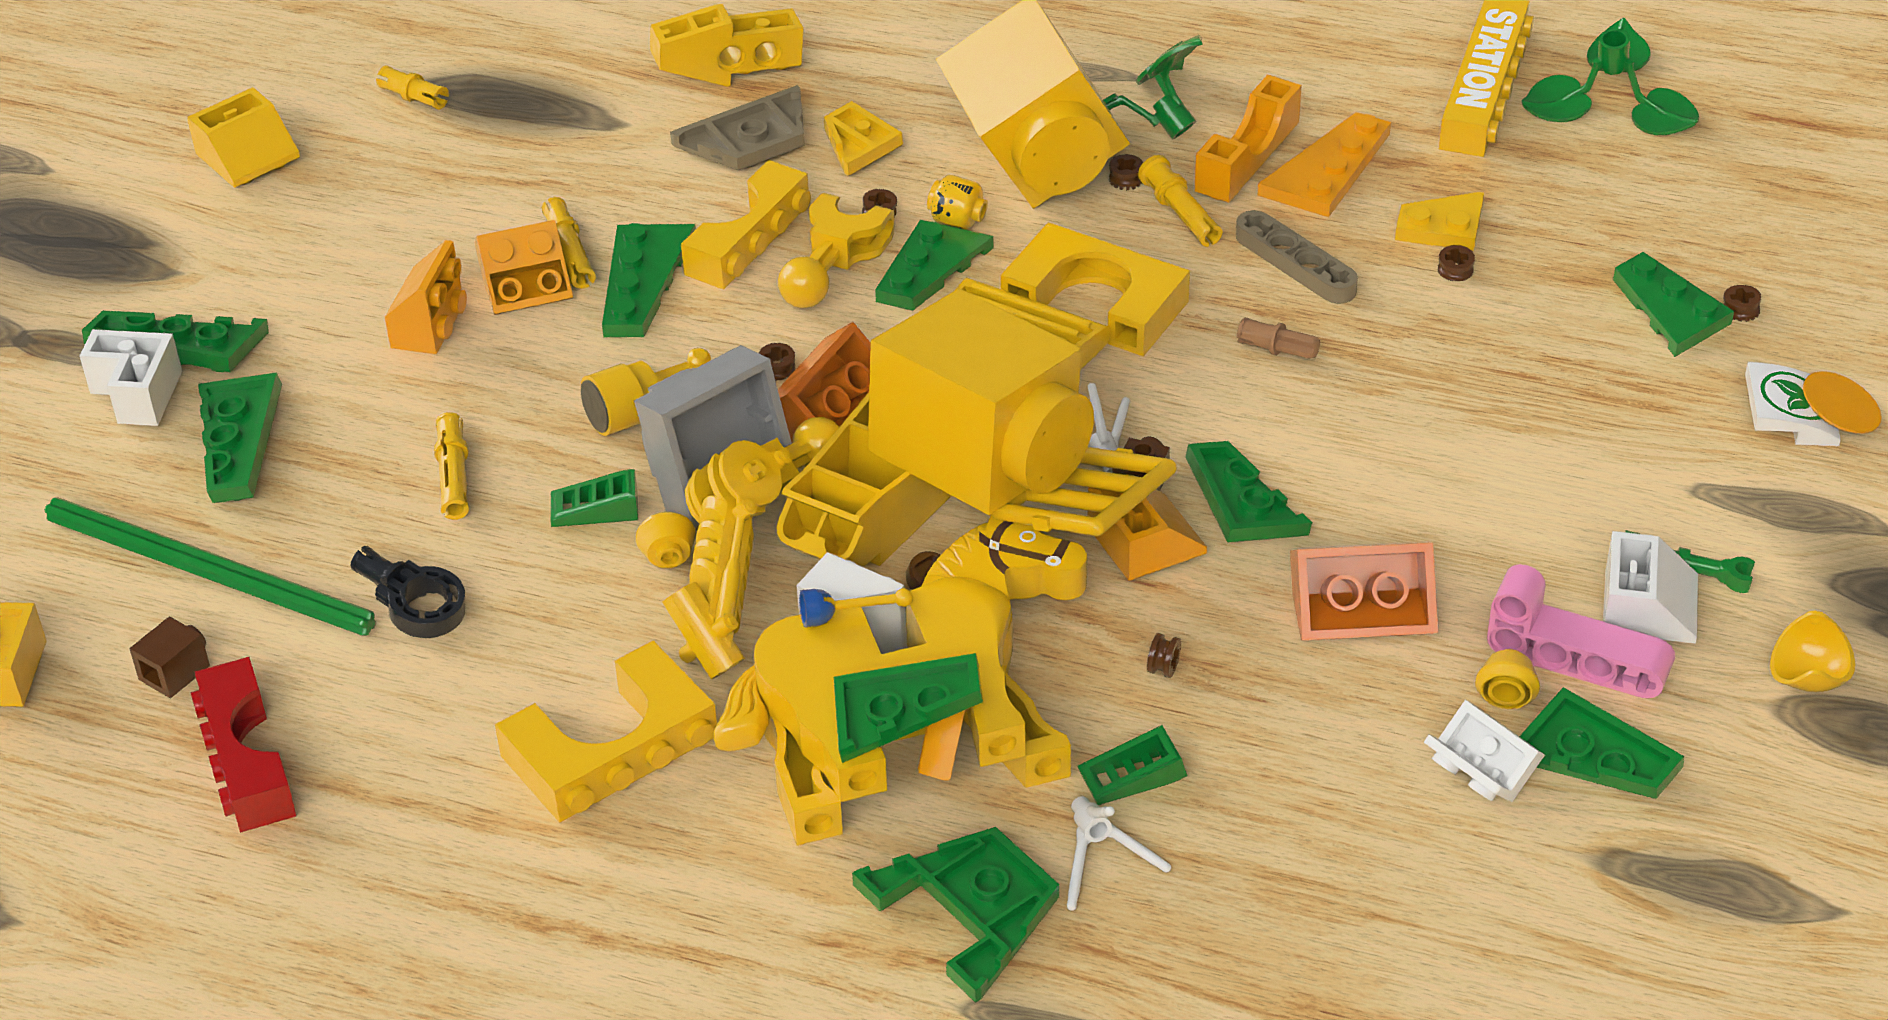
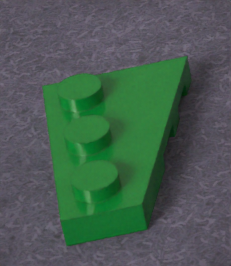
(927, 260)
(1671, 302)
(1239, 498)
(901, 699)
(1600, 748)

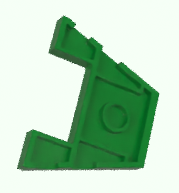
(985, 886)

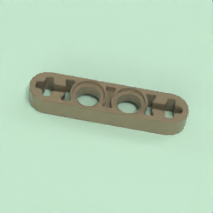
(1330, 280)

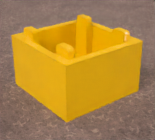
(20, 650)

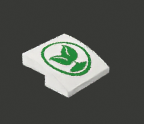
(1780, 405)

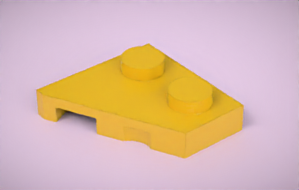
(859, 136)
(1441, 221)

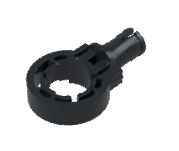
(406, 581)

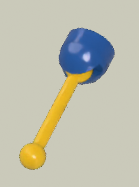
(819, 606)

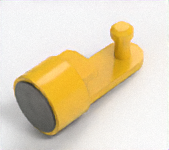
(611, 392)

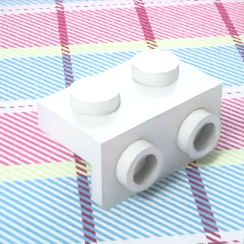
(1486, 752)

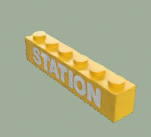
(1486, 77)

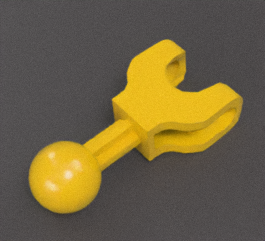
(837, 242)

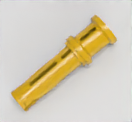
(1171, 190)

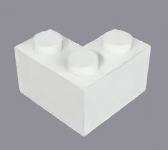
(135, 371)

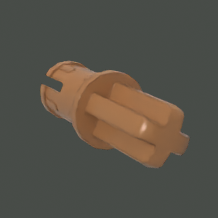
(1277, 338)

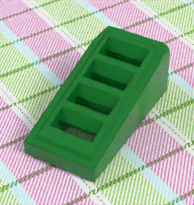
(608, 498)
(1140, 749)

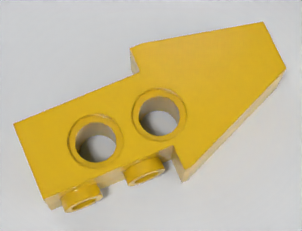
(715, 45)

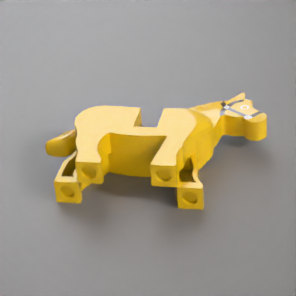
(952, 614)

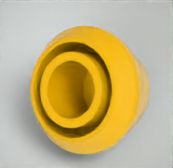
(666, 539)
(1508, 680)

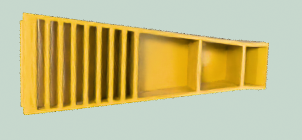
(869, 507)

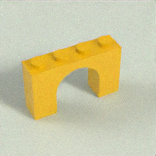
(1063, 258)
(577, 774)

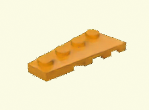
(1328, 167)

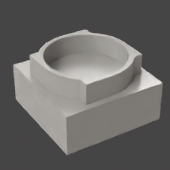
(704, 413)

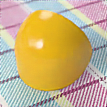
(1813, 654)

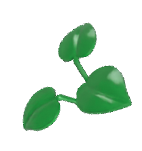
(1613, 51)
(1169, 109)

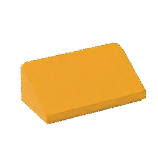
(941, 747)

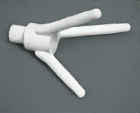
(1102, 438)
(1095, 827)

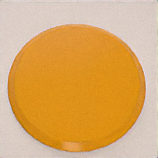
(1841, 402)

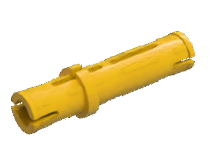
(573, 251)
(451, 454)

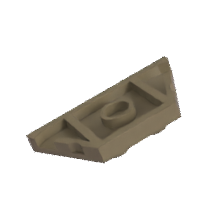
(747, 132)

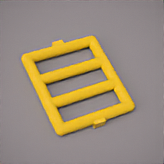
(1111, 508)

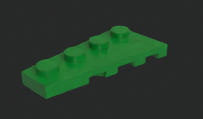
(639, 275)
(200, 344)
(236, 432)

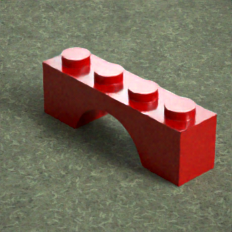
(254, 778)

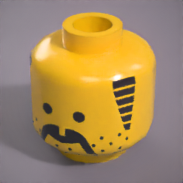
(957, 202)

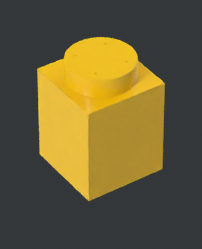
(1033, 103)
(977, 402)

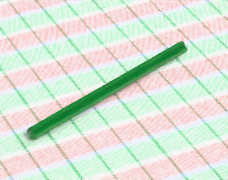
(211, 566)

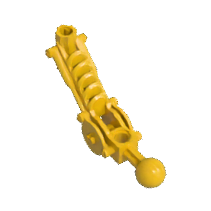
(723, 502)

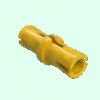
(412, 87)

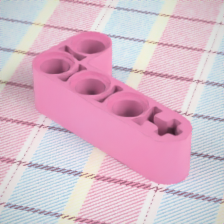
(1574, 642)

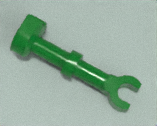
(1732, 572)

